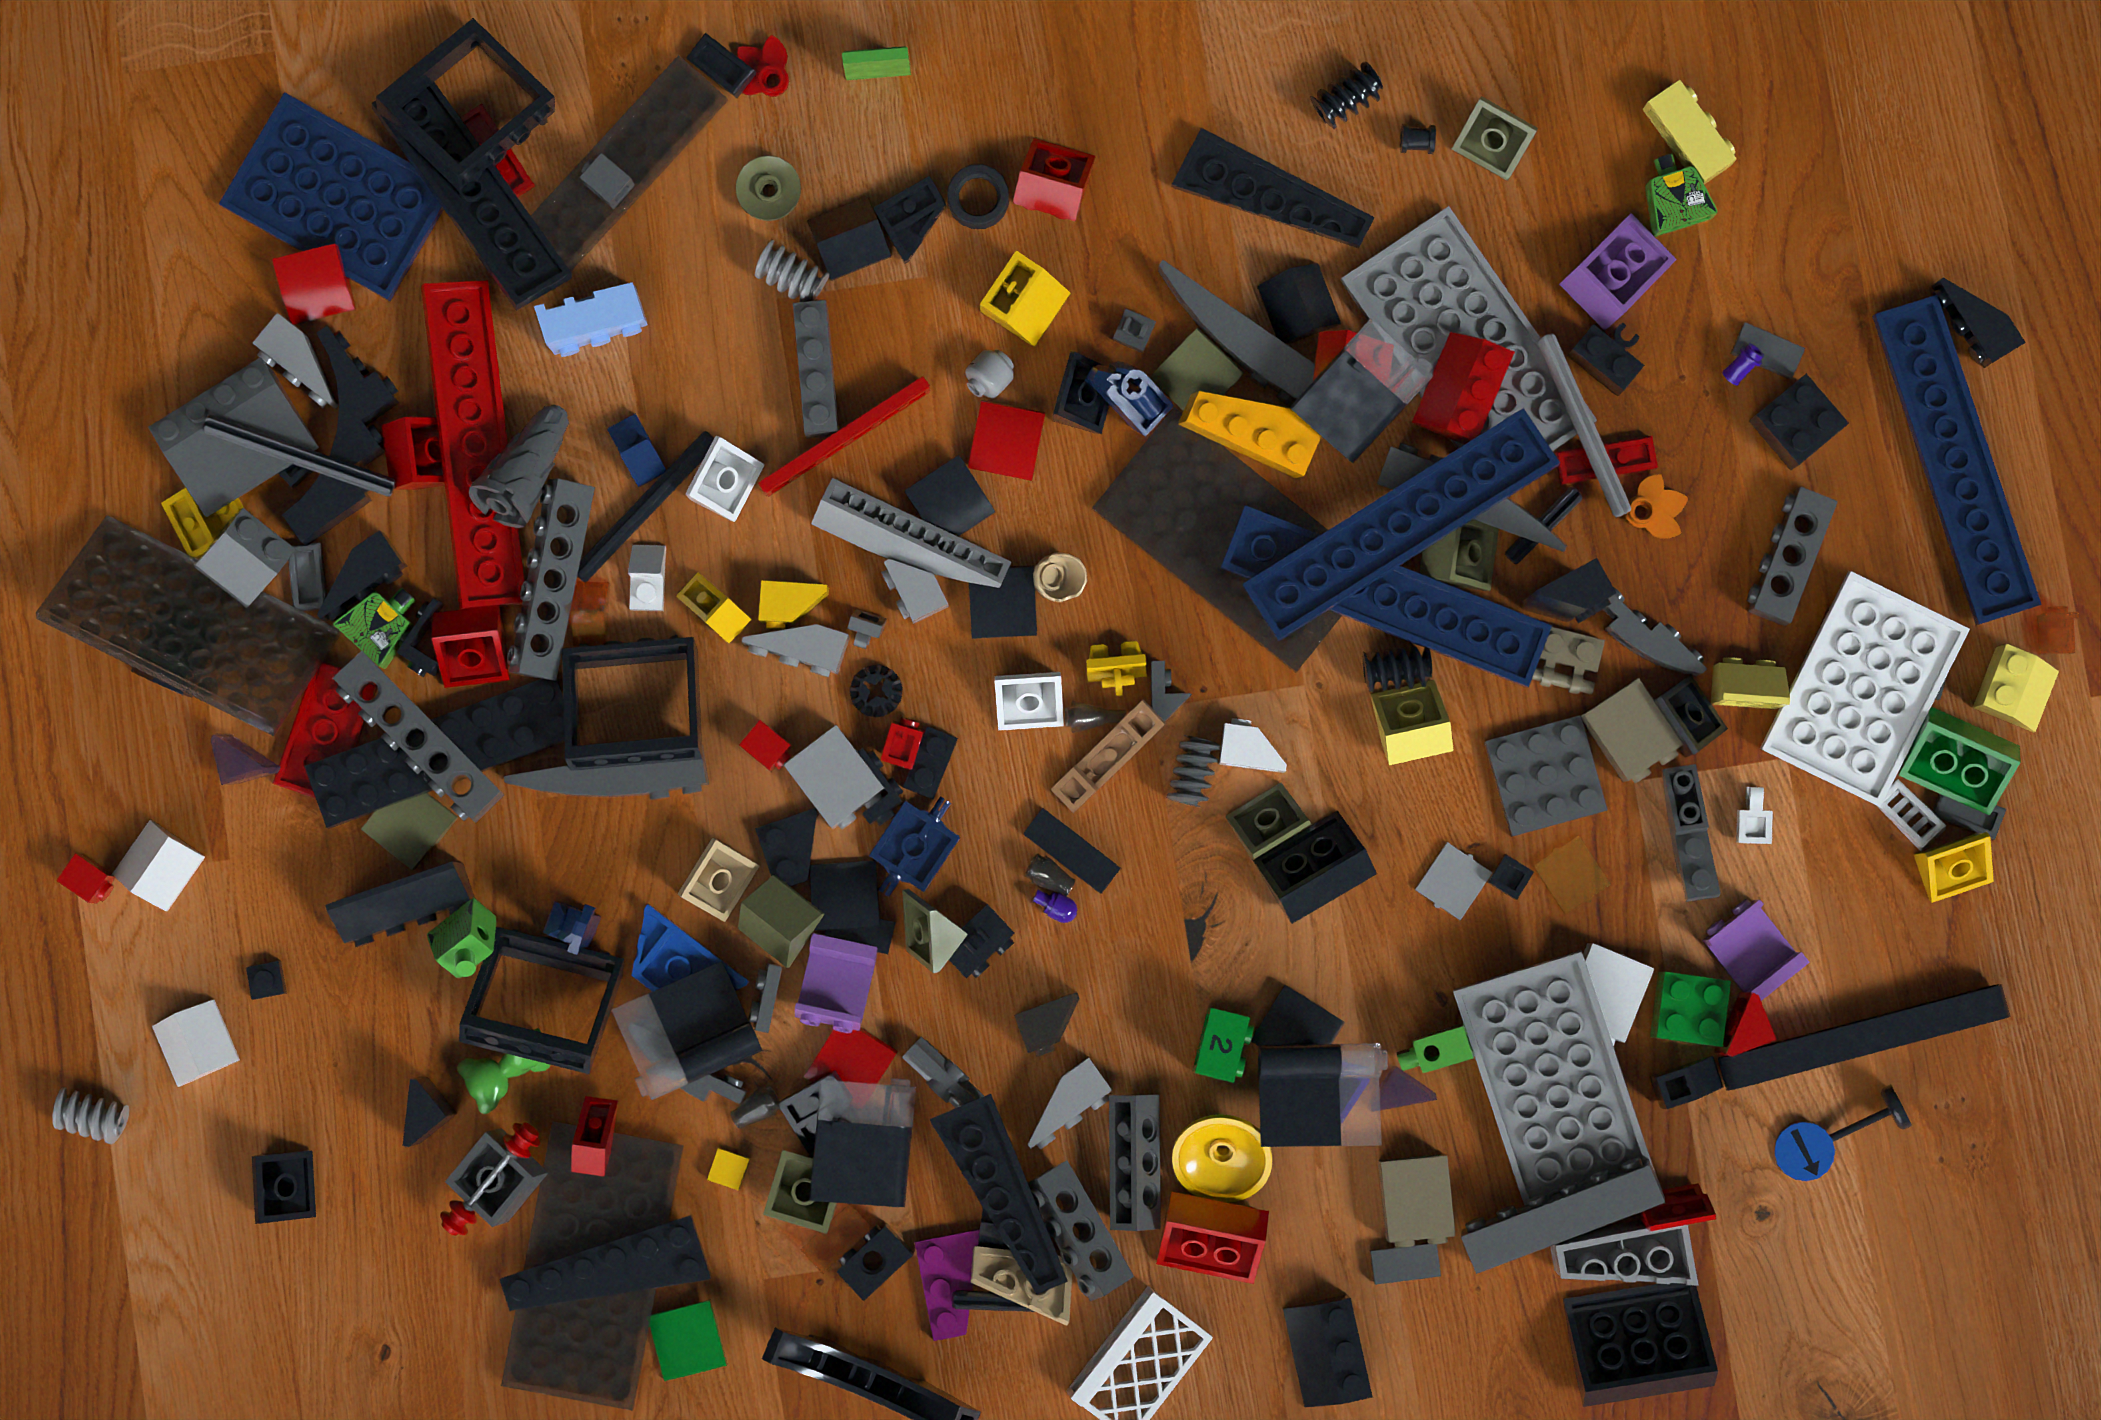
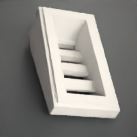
(1918, 807)

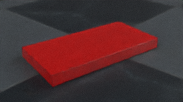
(320, 729)

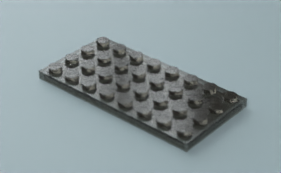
(1182, 509)
(182, 628)
(597, 1344)

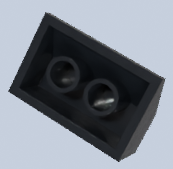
(1315, 866)
(1327, 1352)

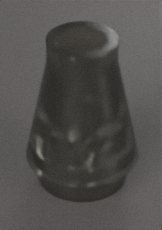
(1047, 874)
(757, 1107)

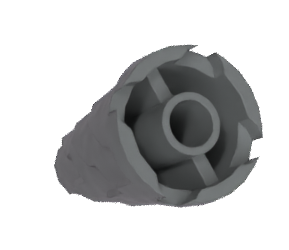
(516, 475)

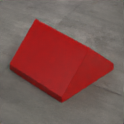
(1746, 1026)

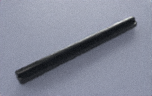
(299, 455)
(644, 506)

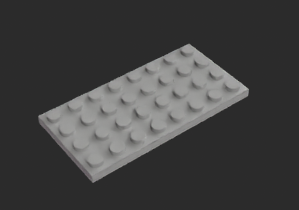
(1443, 284)
(1551, 1074)

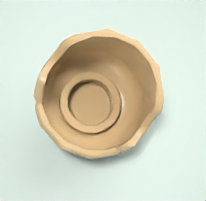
(1060, 577)

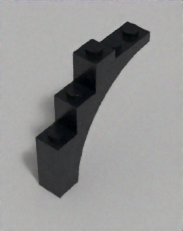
(360, 403)
(864, 1376)

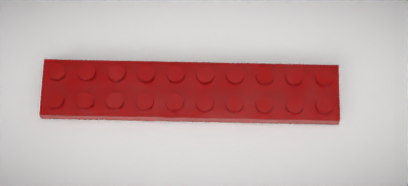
(469, 437)

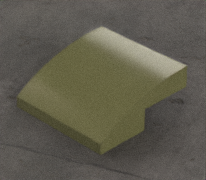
(1195, 368)
(410, 827)

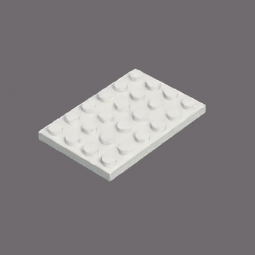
(1865, 688)

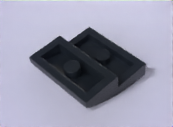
(950, 498)
(1007, 609)
(845, 894)
(1296, 1021)

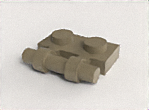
(1573, 651)

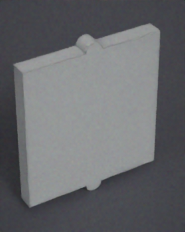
(1453, 881)

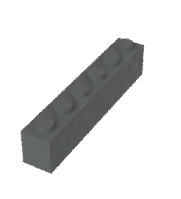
(1562, 1215)

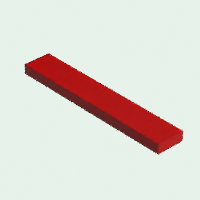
(845, 436)

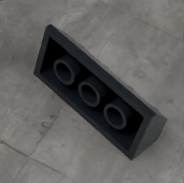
(1574, 595)
(401, 903)

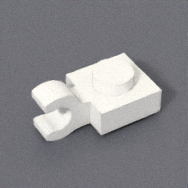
(1754, 823)

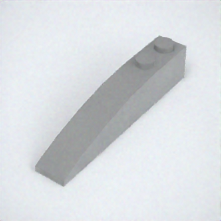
(905, 537)

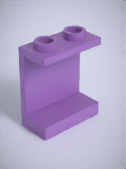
(1753, 950)
(836, 983)

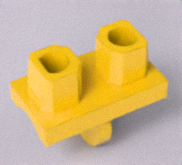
(1116, 670)

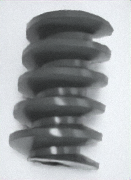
(1193, 771)

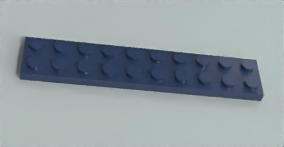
(1956, 460)
(1401, 524)
(1407, 604)

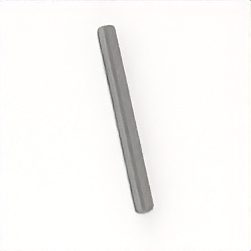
(1584, 425)

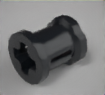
(1417, 138)

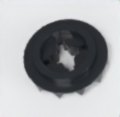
(891, 687)

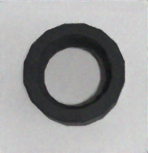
(969, 173)

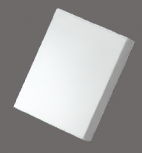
(724, 479)
(1029, 701)
(158, 866)
(195, 1042)

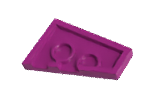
(946, 1267)

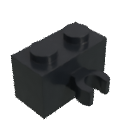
(1607, 358)
(985, 936)

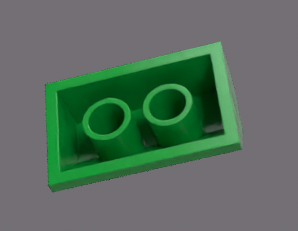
(1961, 761)

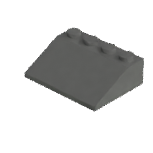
(219, 469)

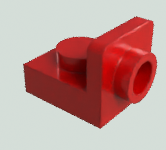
(902, 743)

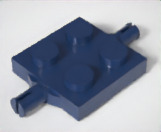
(914, 846)

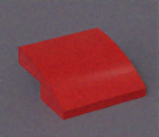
(314, 284)
(1006, 440)
(854, 1057)
(1681, 1207)

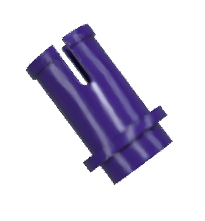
(1743, 364)

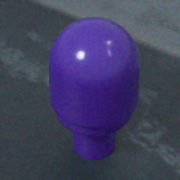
(1056, 906)

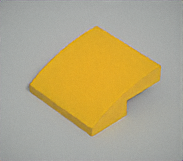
(192, 526)

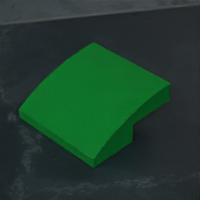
(687, 1340)

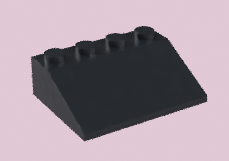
(1639, 1343)

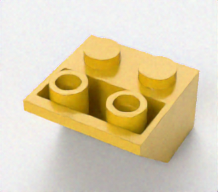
(1024, 299)

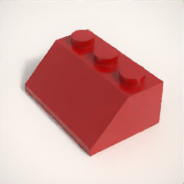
(1463, 387)
(1213, 1237)

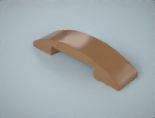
(1108, 756)

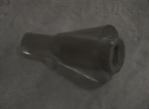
(1086, 716)

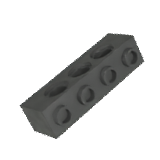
(1818, 513)
(1134, 1162)
(1093, 1239)

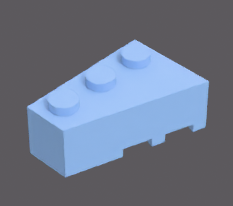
(592, 319)

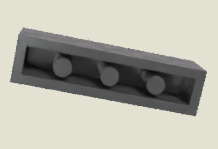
(816, 369)

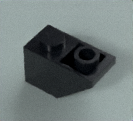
(1686, 1083)

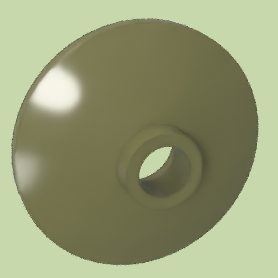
(768, 172)

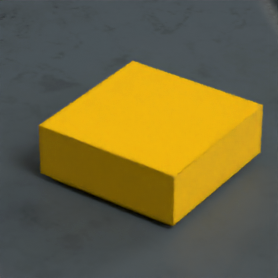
(728, 1169)

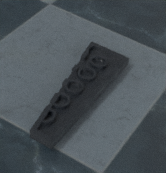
(1248, 183)
(991, 1167)
(636, 1262)

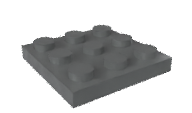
(1545, 776)

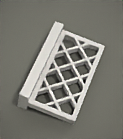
(1123, 1340)

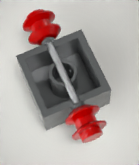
(494, 1179)

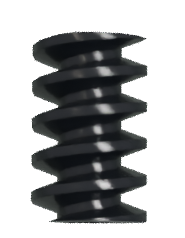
(1347, 94)
(1397, 669)

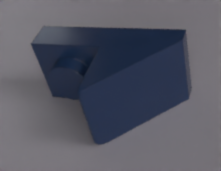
(637, 450)

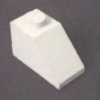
(1248, 748)

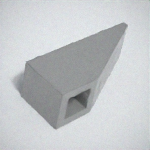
(294, 352)
(810, 645)
(1074, 1093)

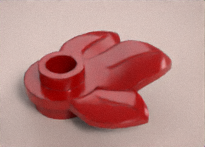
(767, 63)

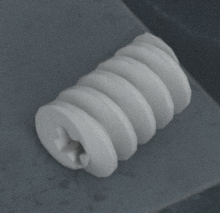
(789, 274)
(89, 1118)

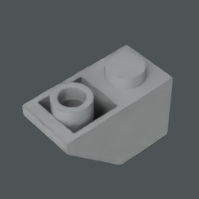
(917, 588)

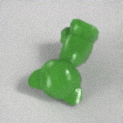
(488, 1079)

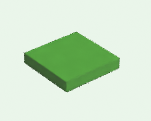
(876, 63)

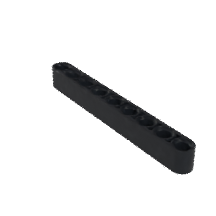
(1864, 1037)

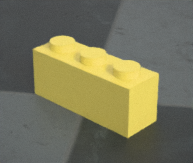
(1690, 131)

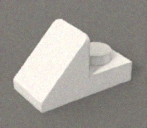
(647, 577)

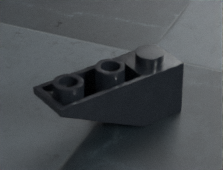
(1984, 327)
(364, 570)

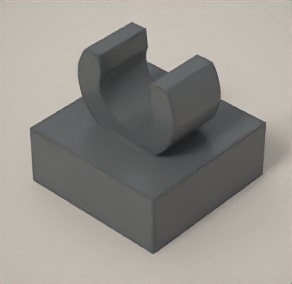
(1134, 330)
(866, 626)

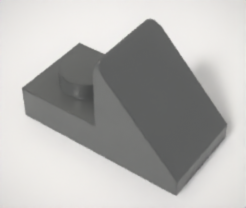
(1164, 704)

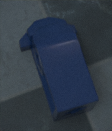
(1130, 395)
(572, 925)

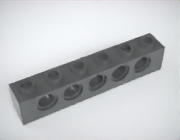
(564, 566)
(363, 672)

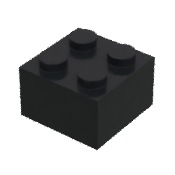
(1798, 422)

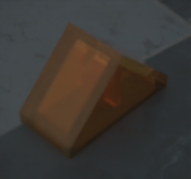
(590, 613)

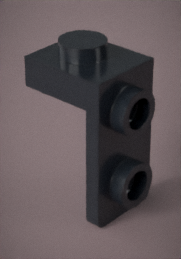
(409, 640)
(883, 809)

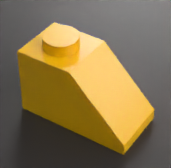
(788, 602)
(713, 607)

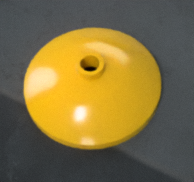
(1219, 1172)

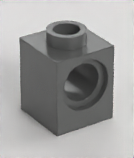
(606, 180)

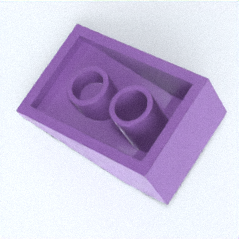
(1618, 272)

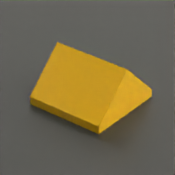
(1956, 866)

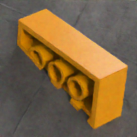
(1254, 429)

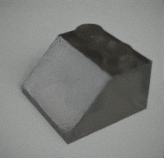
(1046, 1023)

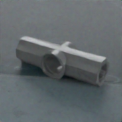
(941, 1074)

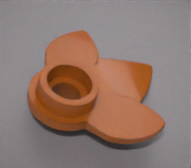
(1660, 508)

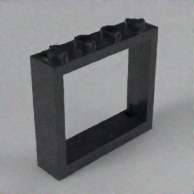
(434, 66)
(639, 751)
(531, 1043)

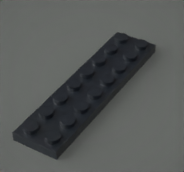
(483, 210)
(485, 732)

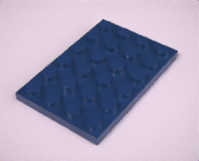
(328, 186)

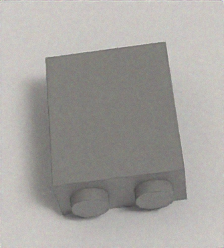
(835, 778)

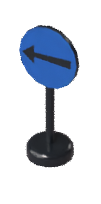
(1808, 1151)

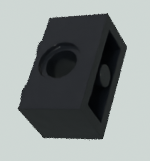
(865, 1279)

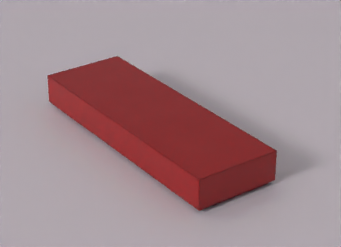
(482, 128)
(1626, 457)

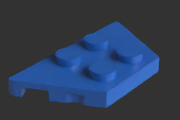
(671, 954)

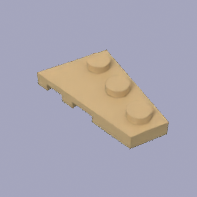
(1001, 1274)

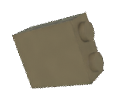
(1632, 732)
(1416, 1199)

